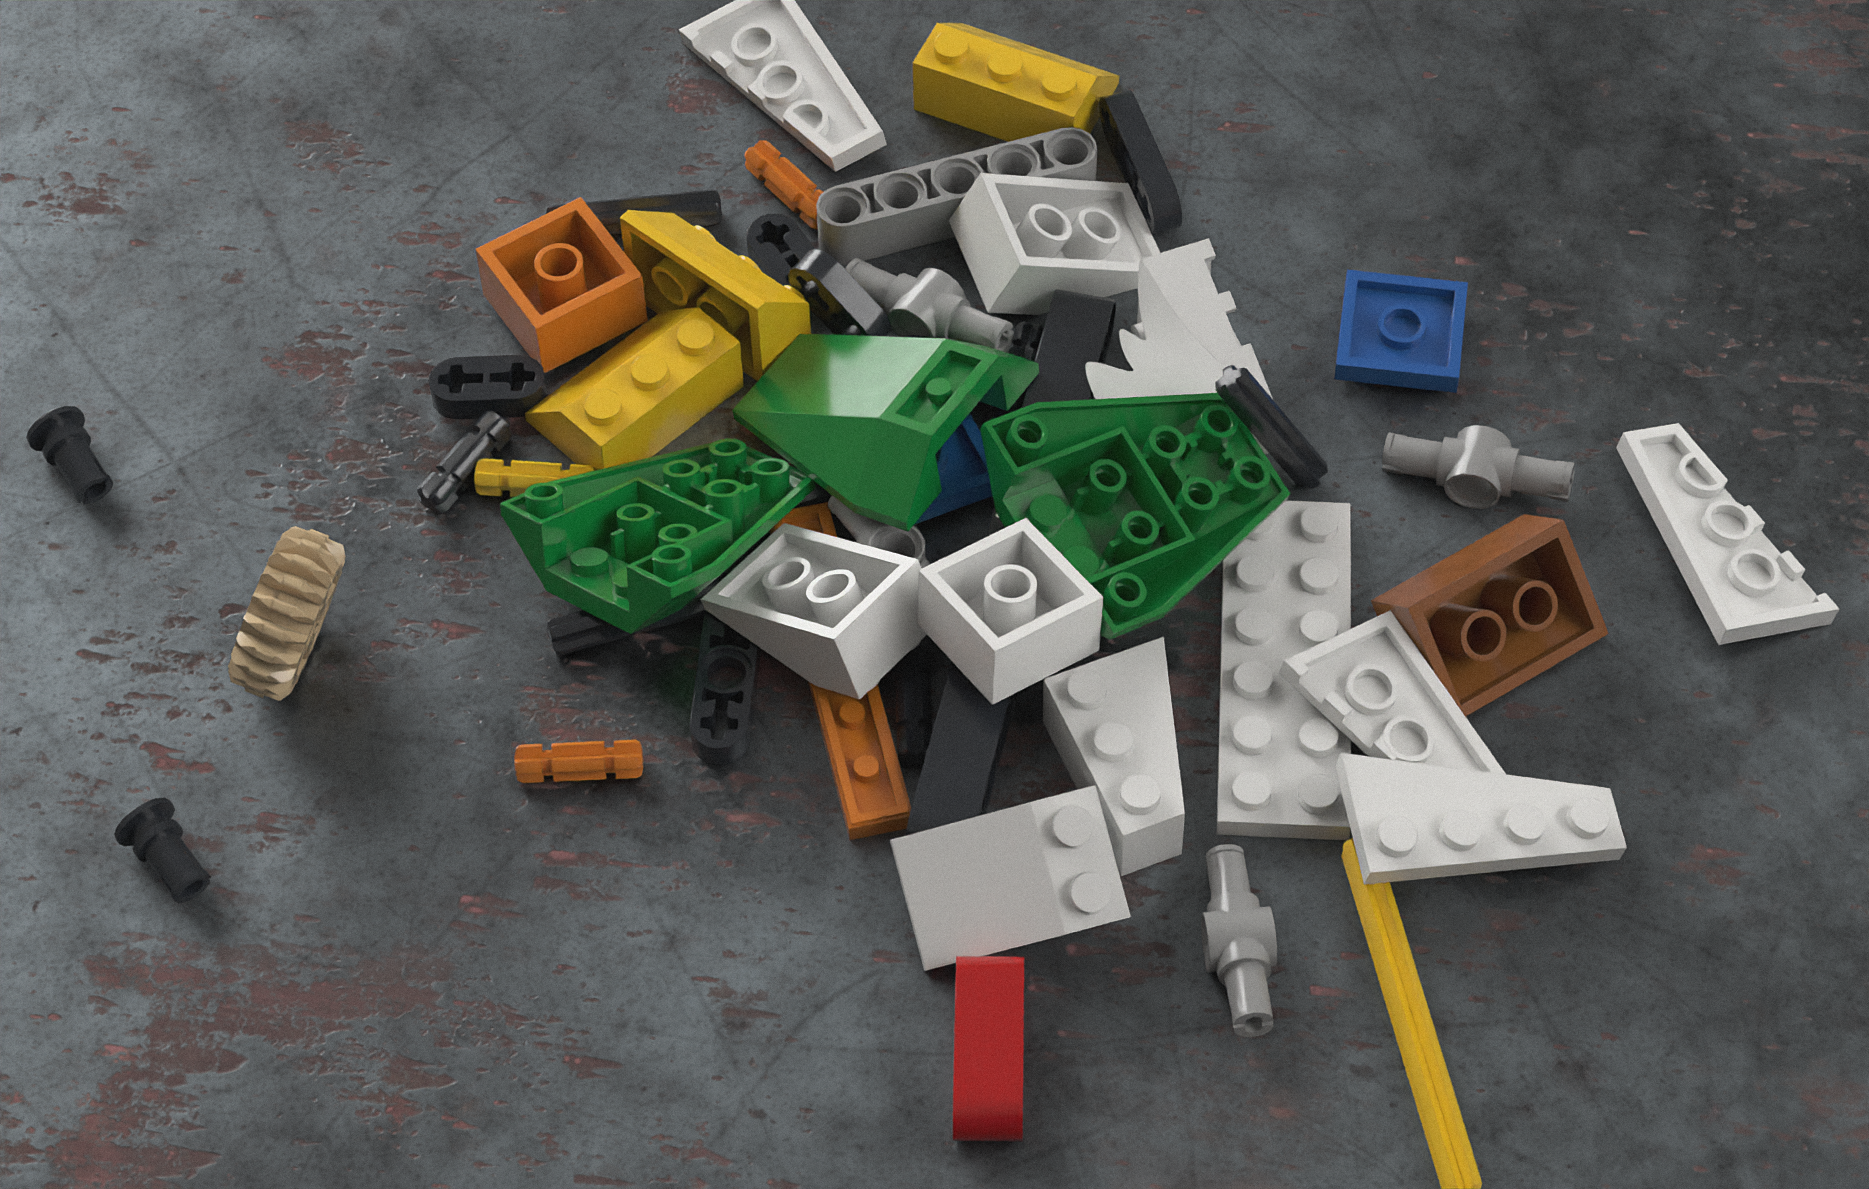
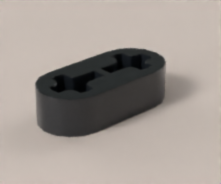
(780, 230)
(837, 297)
(487, 386)

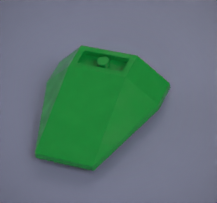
(875, 412)
(1133, 492)
(651, 530)

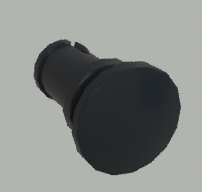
(66, 445)
(159, 842)

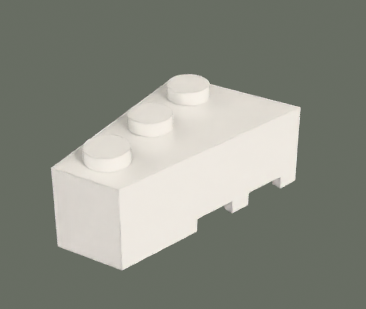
(1190, 290)
(1119, 734)

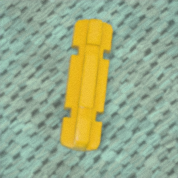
(493, 477)

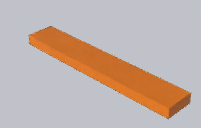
(857, 735)

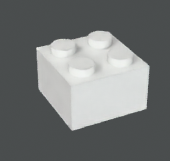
(1009, 610)

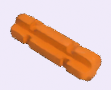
(784, 180)
(578, 761)

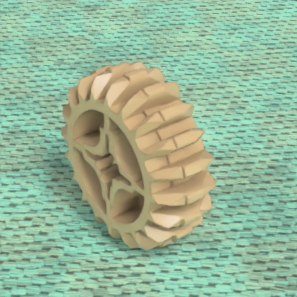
(286, 613)

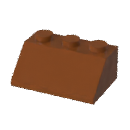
(1499, 610)

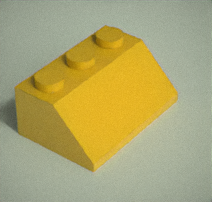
(1004, 84)
(691, 269)
(643, 390)

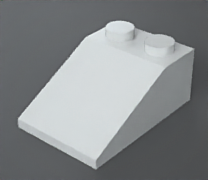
(1049, 235)
(824, 607)
(1010, 877)

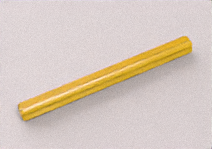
(1413, 1029)

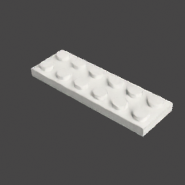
(1276, 749)

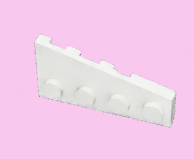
(789, 74)
(1717, 543)
(1387, 697)
(1460, 821)

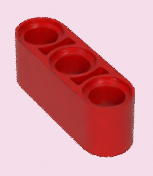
(988, 1049)

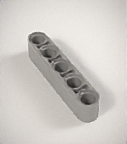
(917, 202)

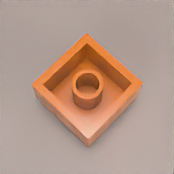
(562, 284)

